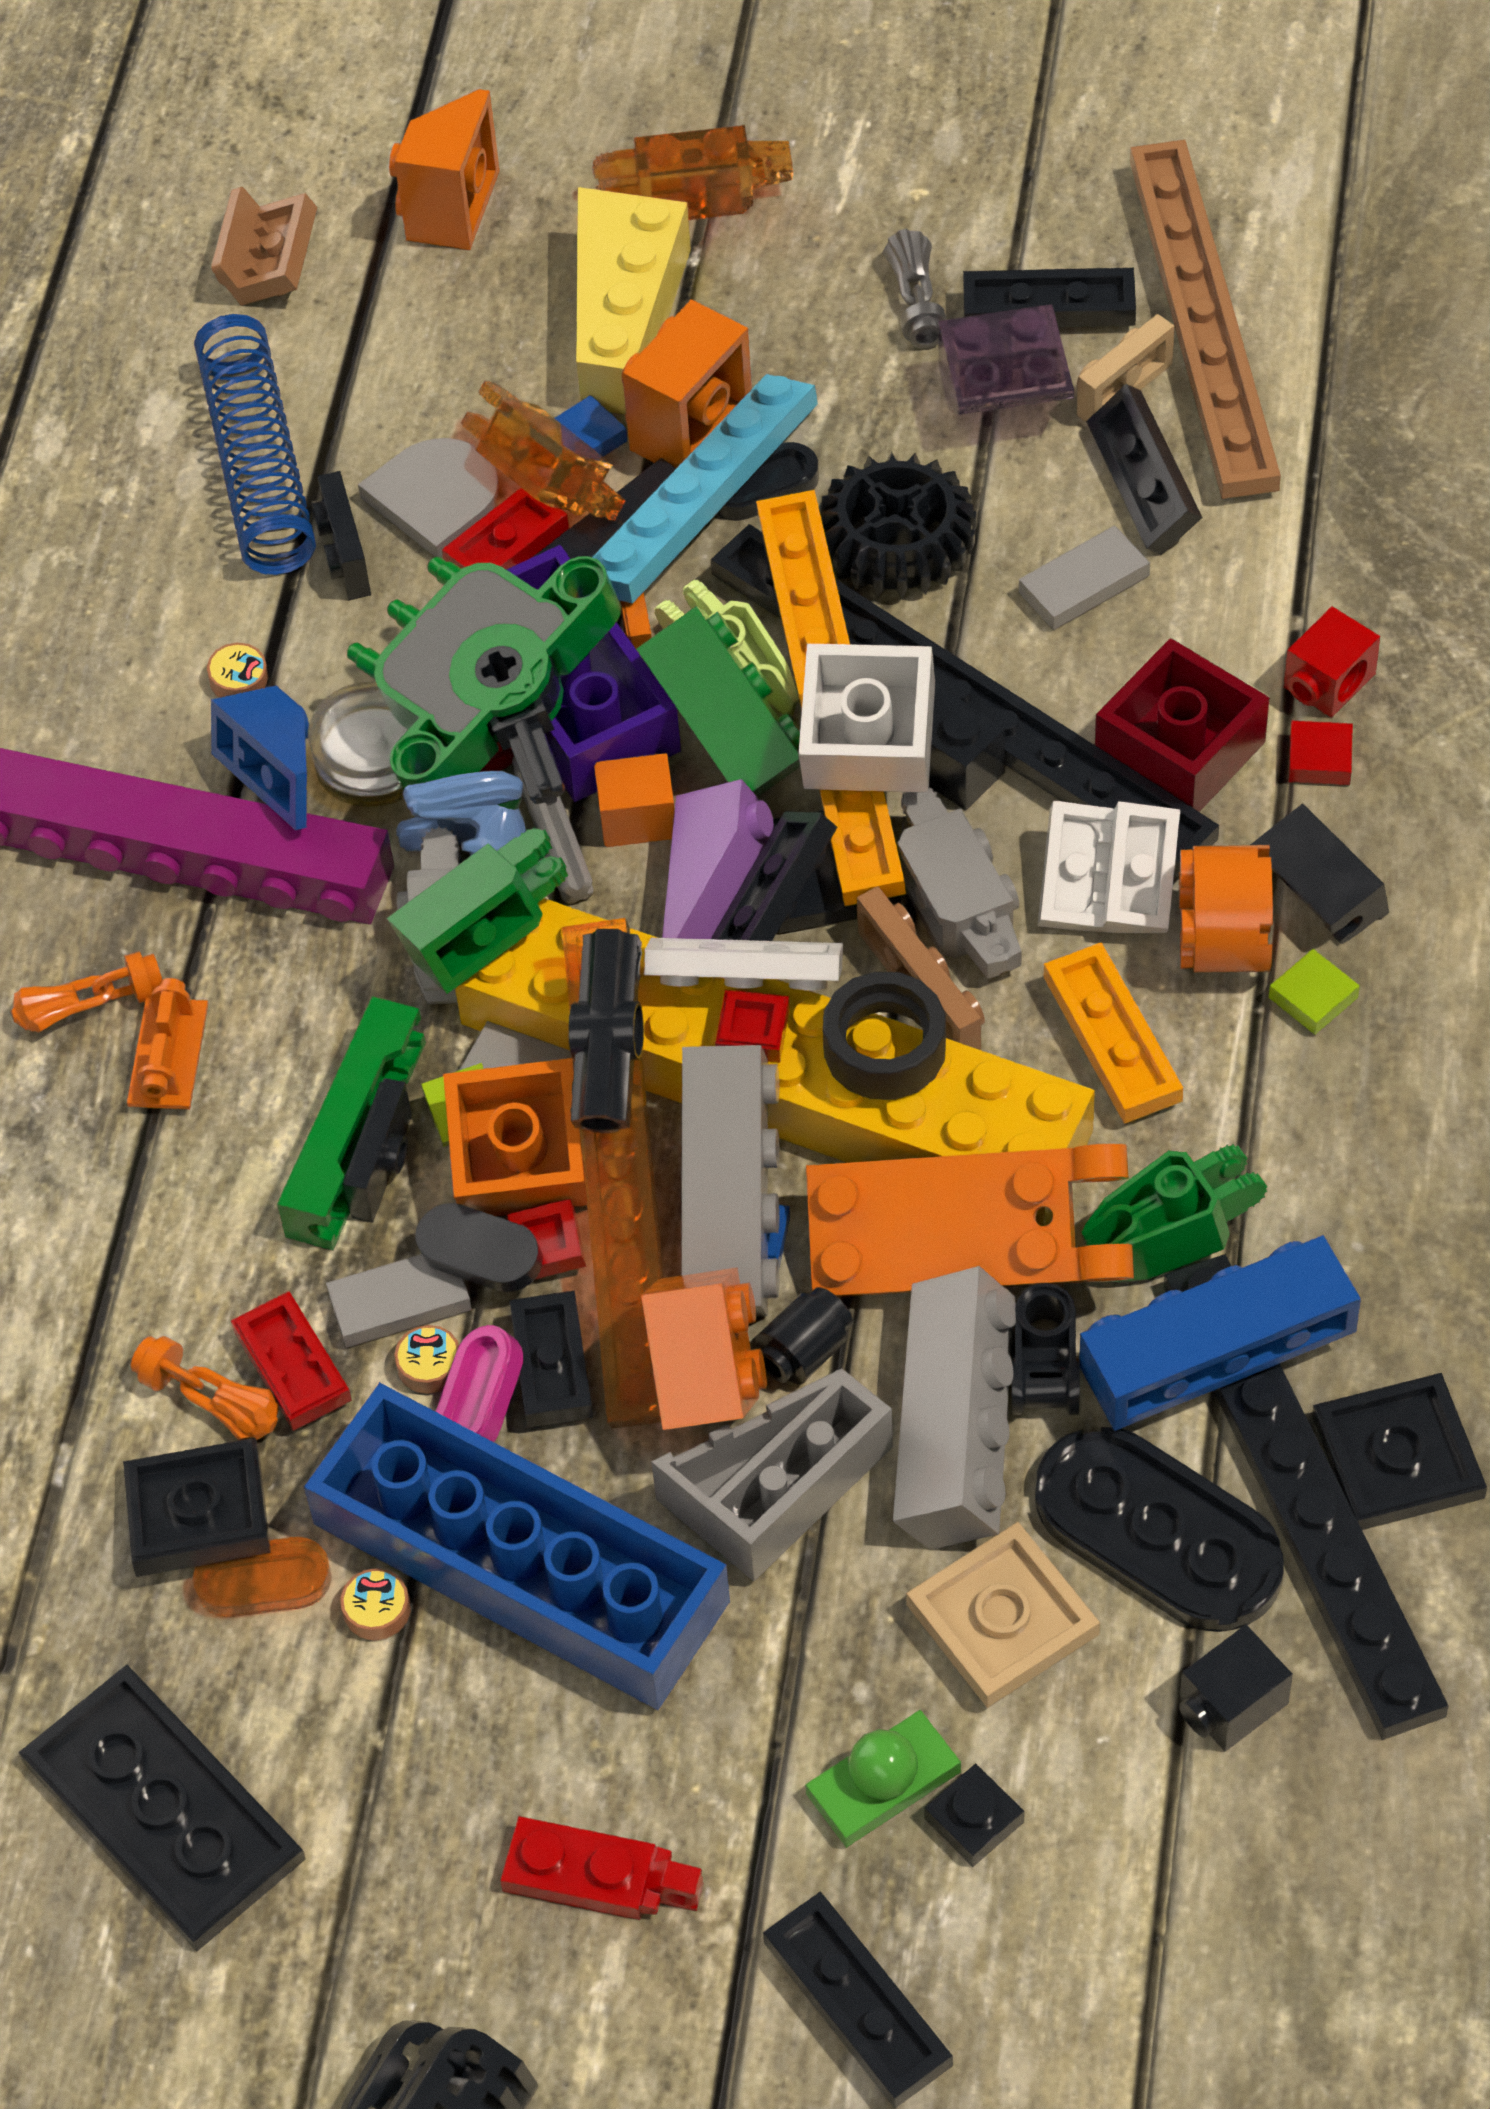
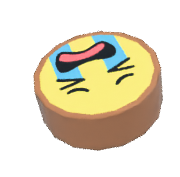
(236, 669)
(425, 1358)
(375, 1604)

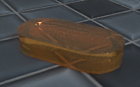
(285, 1579)

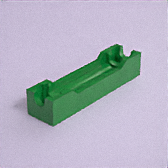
(383, 1047)

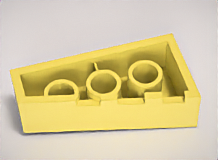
(626, 283)

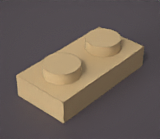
(1134, 361)

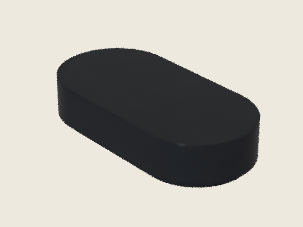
(786, 471)
(479, 1247)

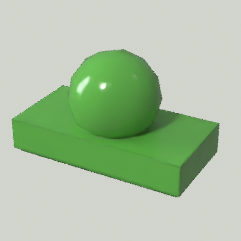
(882, 1777)

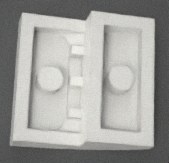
(1109, 868)

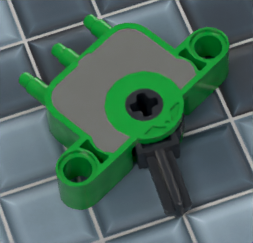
(487, 668)

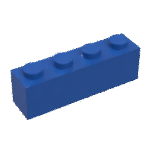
(1218, 1331)

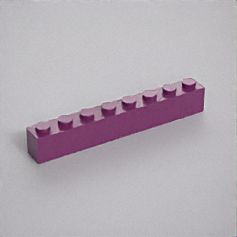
(192, 837)

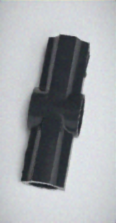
(606, 1031)

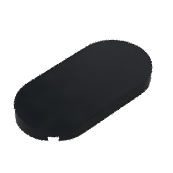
(1159, 1528)

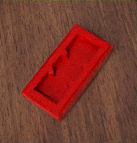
(291, 1360)

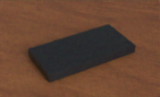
(162, 1807)

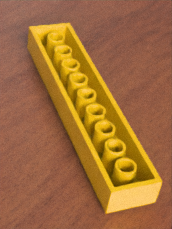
(968, 1109)

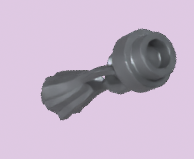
(909, 258)

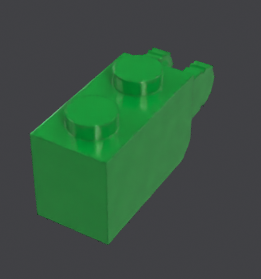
(479, 908)

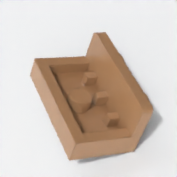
(262, 246)

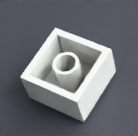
(867, 717)

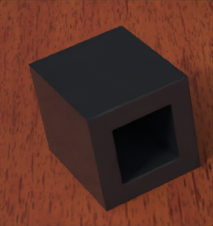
(1234, 1689)

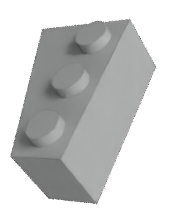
(777, 1474)

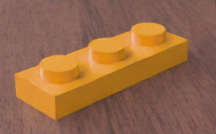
(1113, 1033)

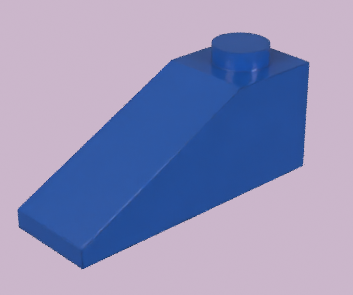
(264, 745)

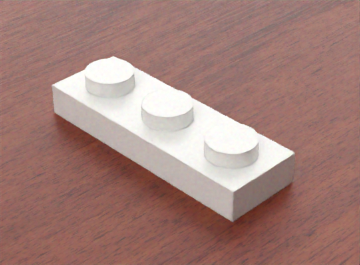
(743, 962)

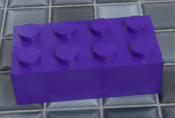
(608, 701)

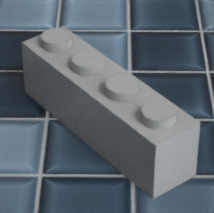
(728, 1165)
(955, 1409)

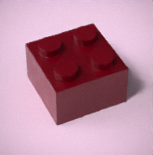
(1184, 724)

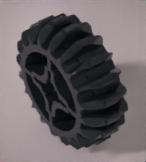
(895, 540)

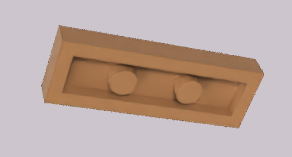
(894, 942)

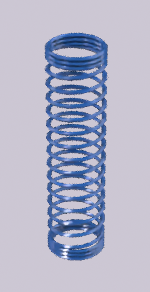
(274, 519)

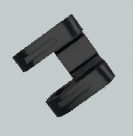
(453, 2072)

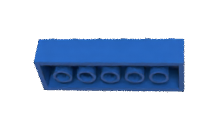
(519, 1545)

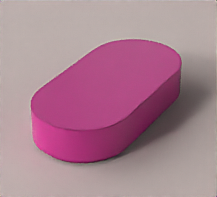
(482, 1381)

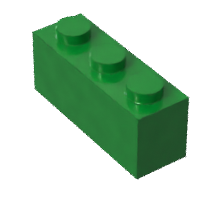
(723, 700)

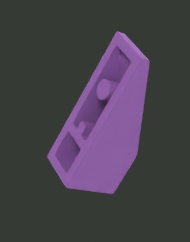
(712, 852)

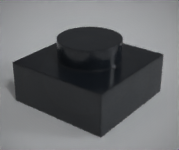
(974, 1815)

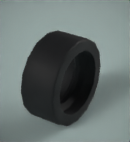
(886, 994)

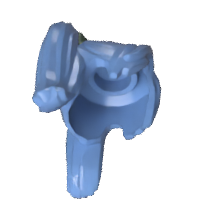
(473, 805)

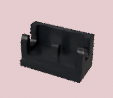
(1325, 874)

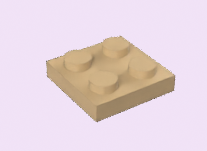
(1002, 1614)

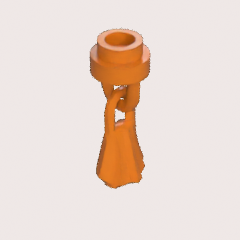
(41, 1007)
(241, 1408)

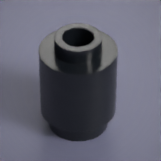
(804, 1336)

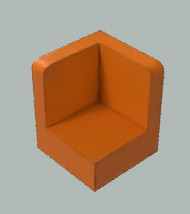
(635, 800)

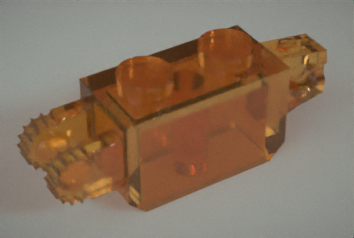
(702, 167)
(542, 455)

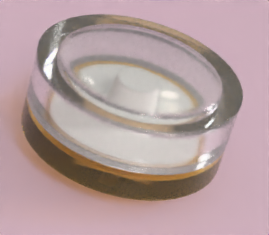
(353, 744)

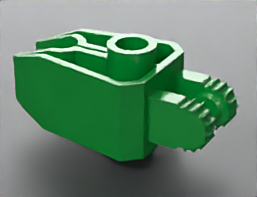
(1176, 1209)

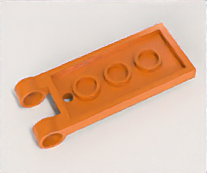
(928, 1217)

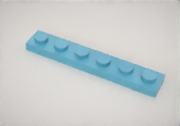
(704, 483)

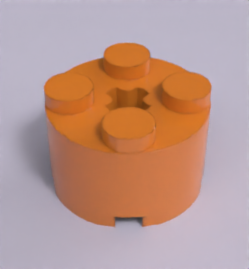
(1226, 908)

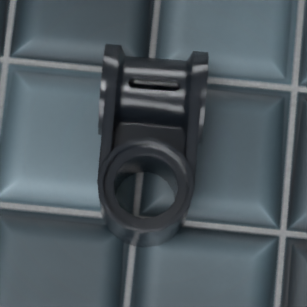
(1045, 1361)

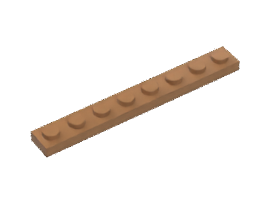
(1204, 320)

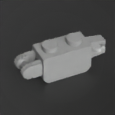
(956, 885)

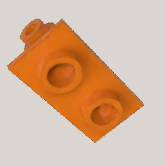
(168, 1048)

